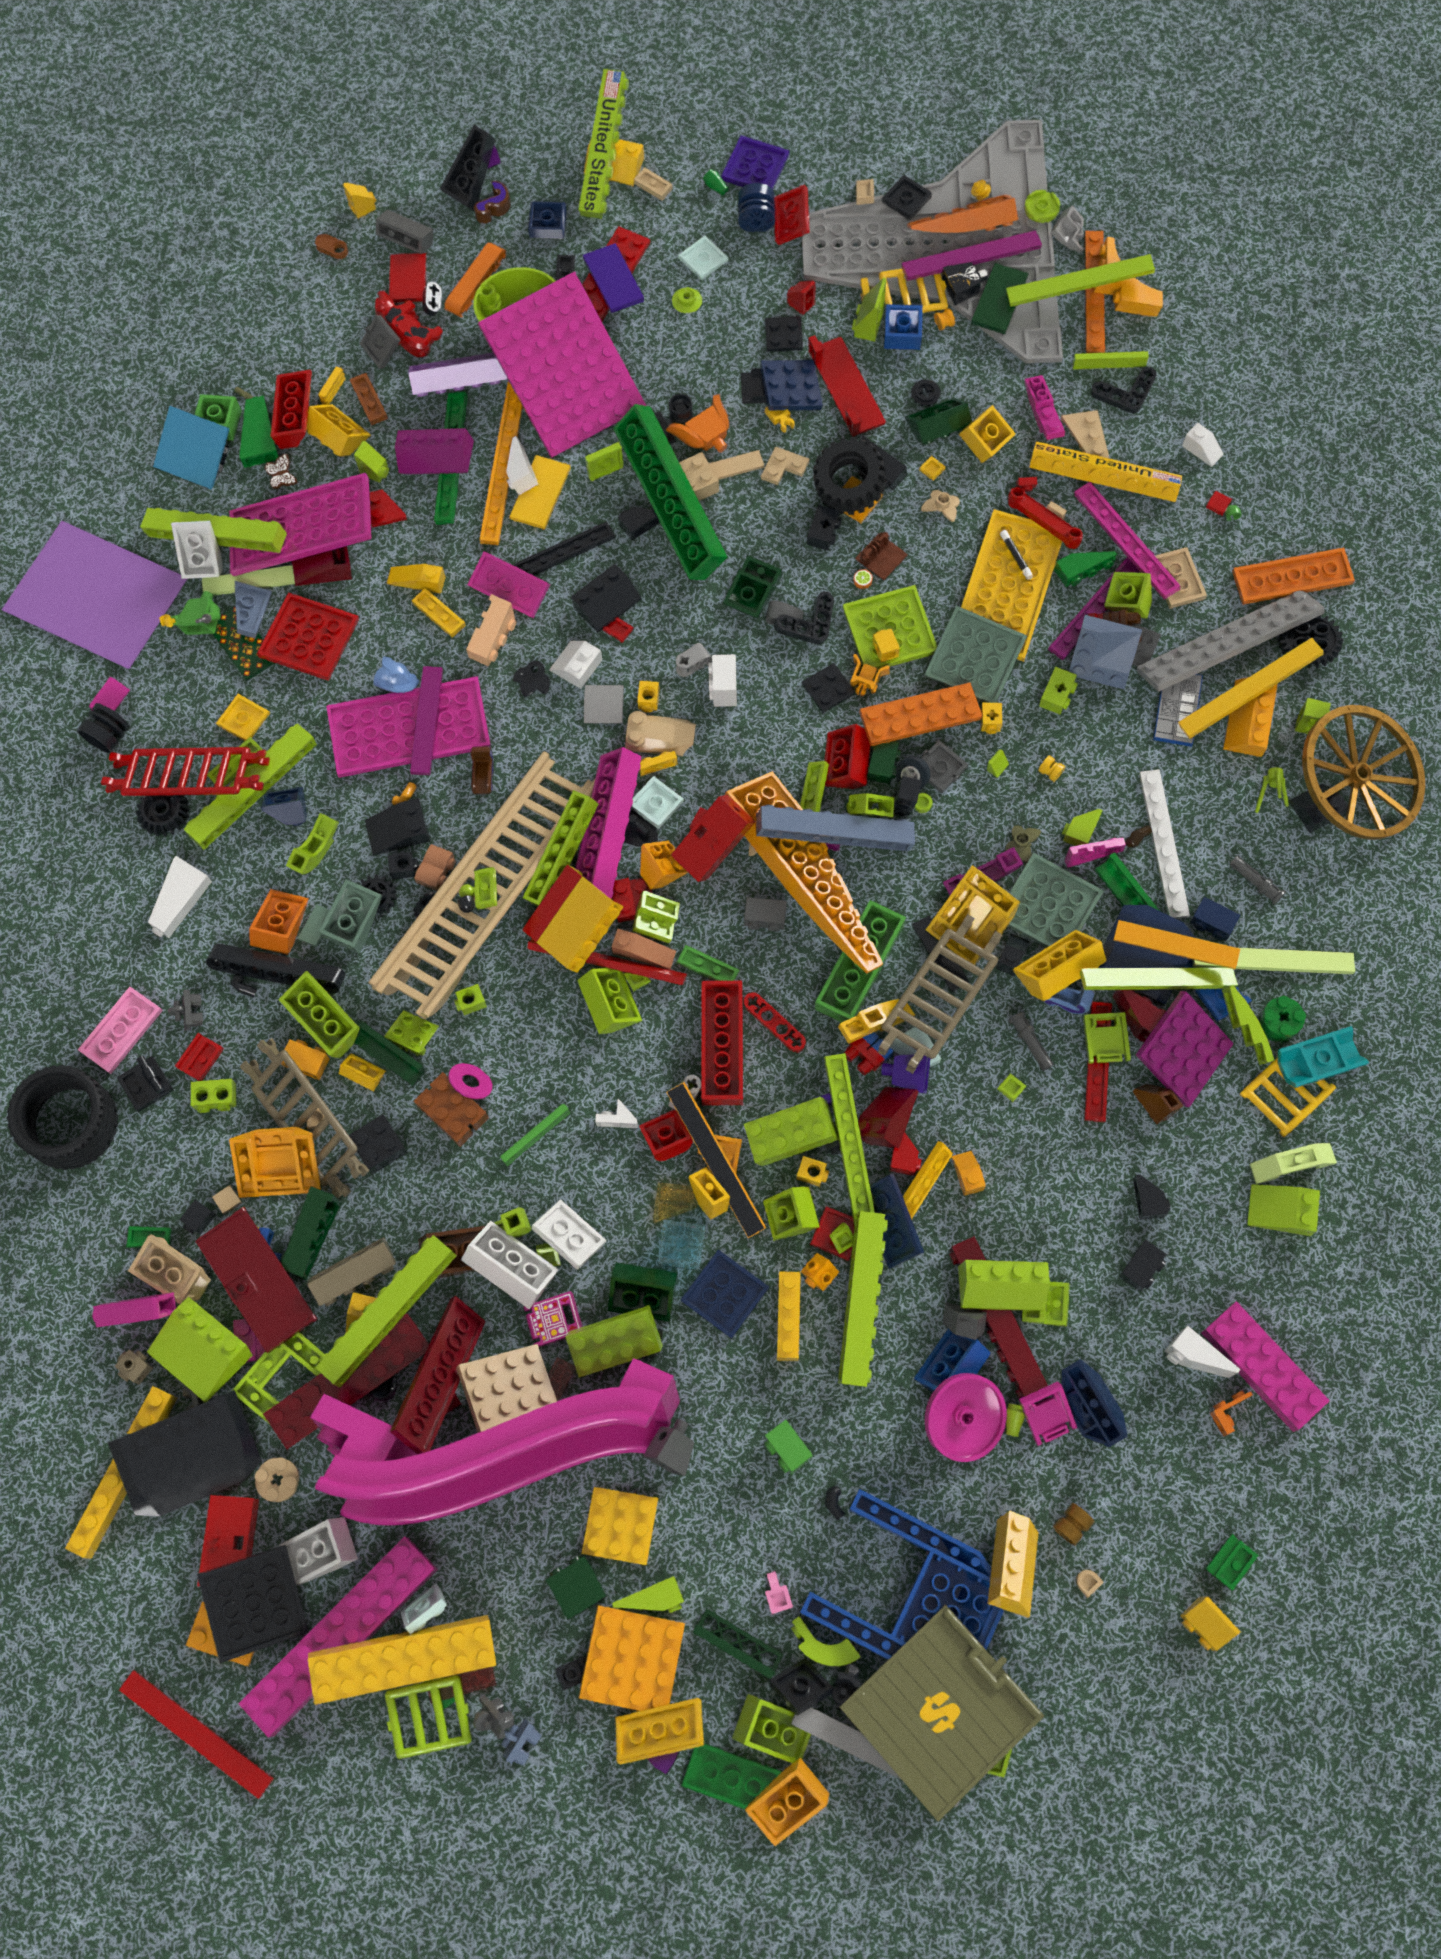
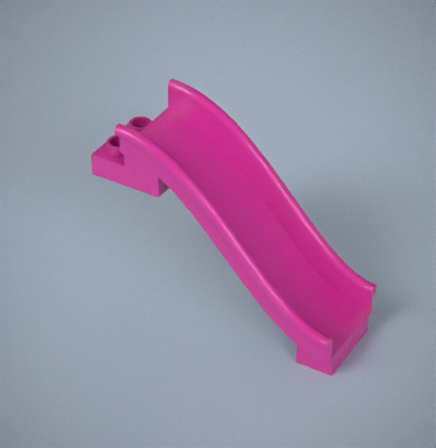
(397, 1487)

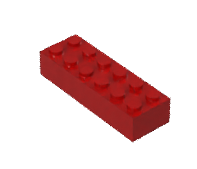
(722, 1043)

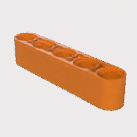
(481, 269)

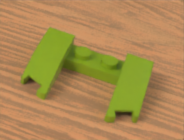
(251, 1387)

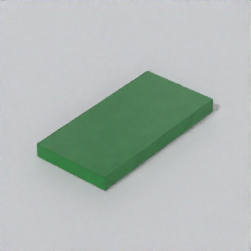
(726, 1776)

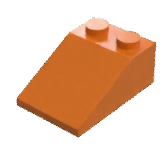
(278, 922)

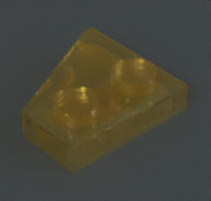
(673, 1201)

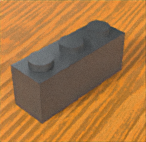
(404, 231)

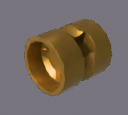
(1074, 1523)

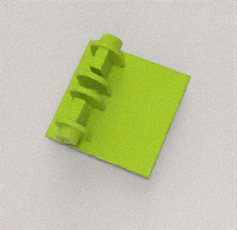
(411, 1033)

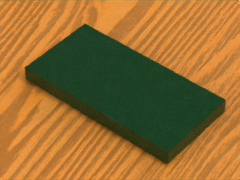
(994, 308)

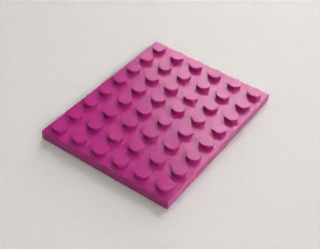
(561, 364)

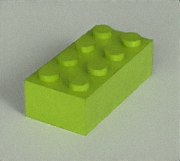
(791, 1131)
(614, 1341)

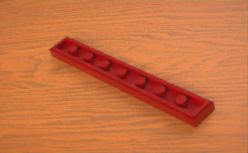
(626, 966)
(196, 1734)

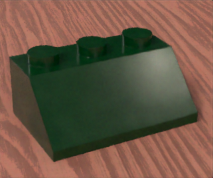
(939, 420)
(639, 1287)

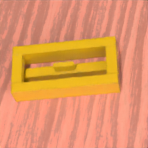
(332, 386)

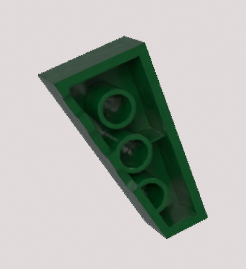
(310, 1232)

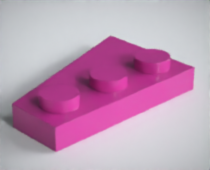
(1092, 851)

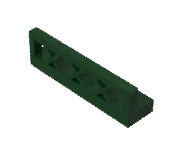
(388, 1054)
(733, 1651)

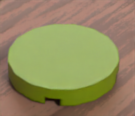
(1042, 206)

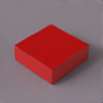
(1218, 503)

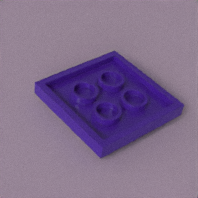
(755, 163)

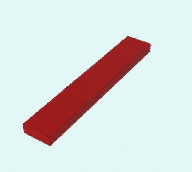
(1097, 1075)

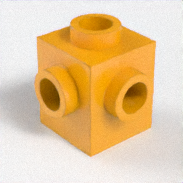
(819, 1272)

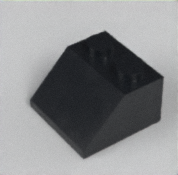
(1309, 812)

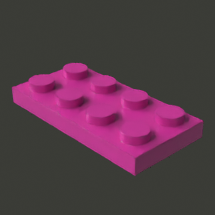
(508, 583)

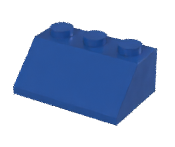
(951, 1357)

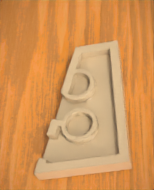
(1087, 432)

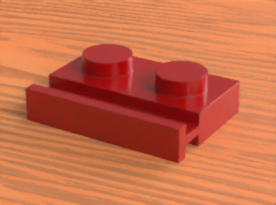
(199, 1057)

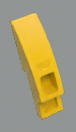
(870, 1020)

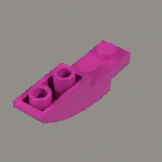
(1043, 409)

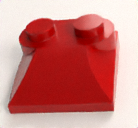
(666, 1136)

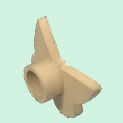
(943, 503)

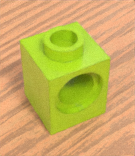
(474, 992)

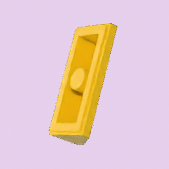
(361, 1071)

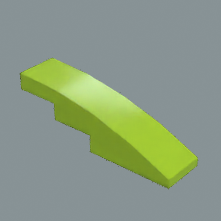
(1244, 1018)

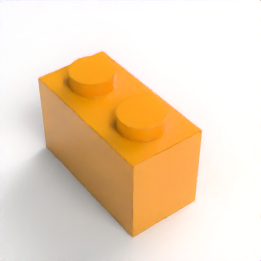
(309, 1060)

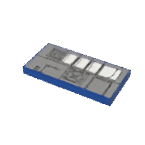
(1173, 706)

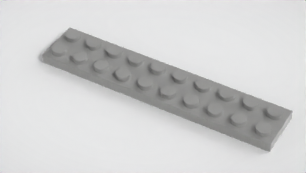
(1230, 640)

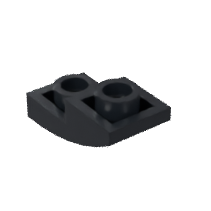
(571, 1673)

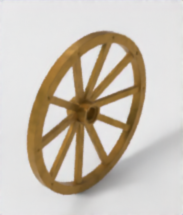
(1360, 774)

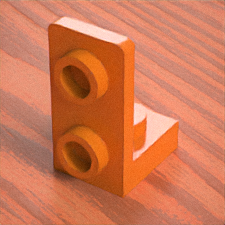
(1222, 1420)

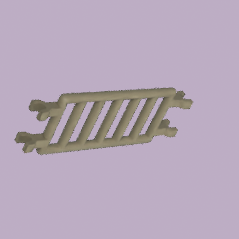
(962, 1006)
(260, 1078)

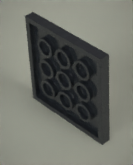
(252, 1603)

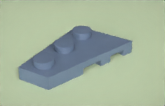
(250, 608)

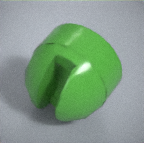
(1233, 510)

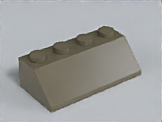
(351, 1271)

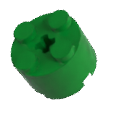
(1292, 1016)

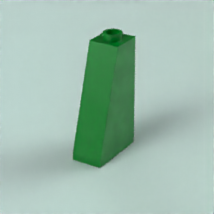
(256, 440)

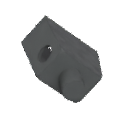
(671, 1448)

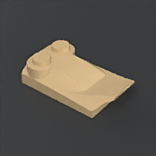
(658, 734)
(169, 1270)

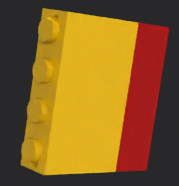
(572, 919)

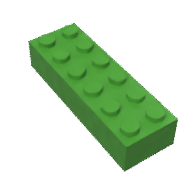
(848, 983)

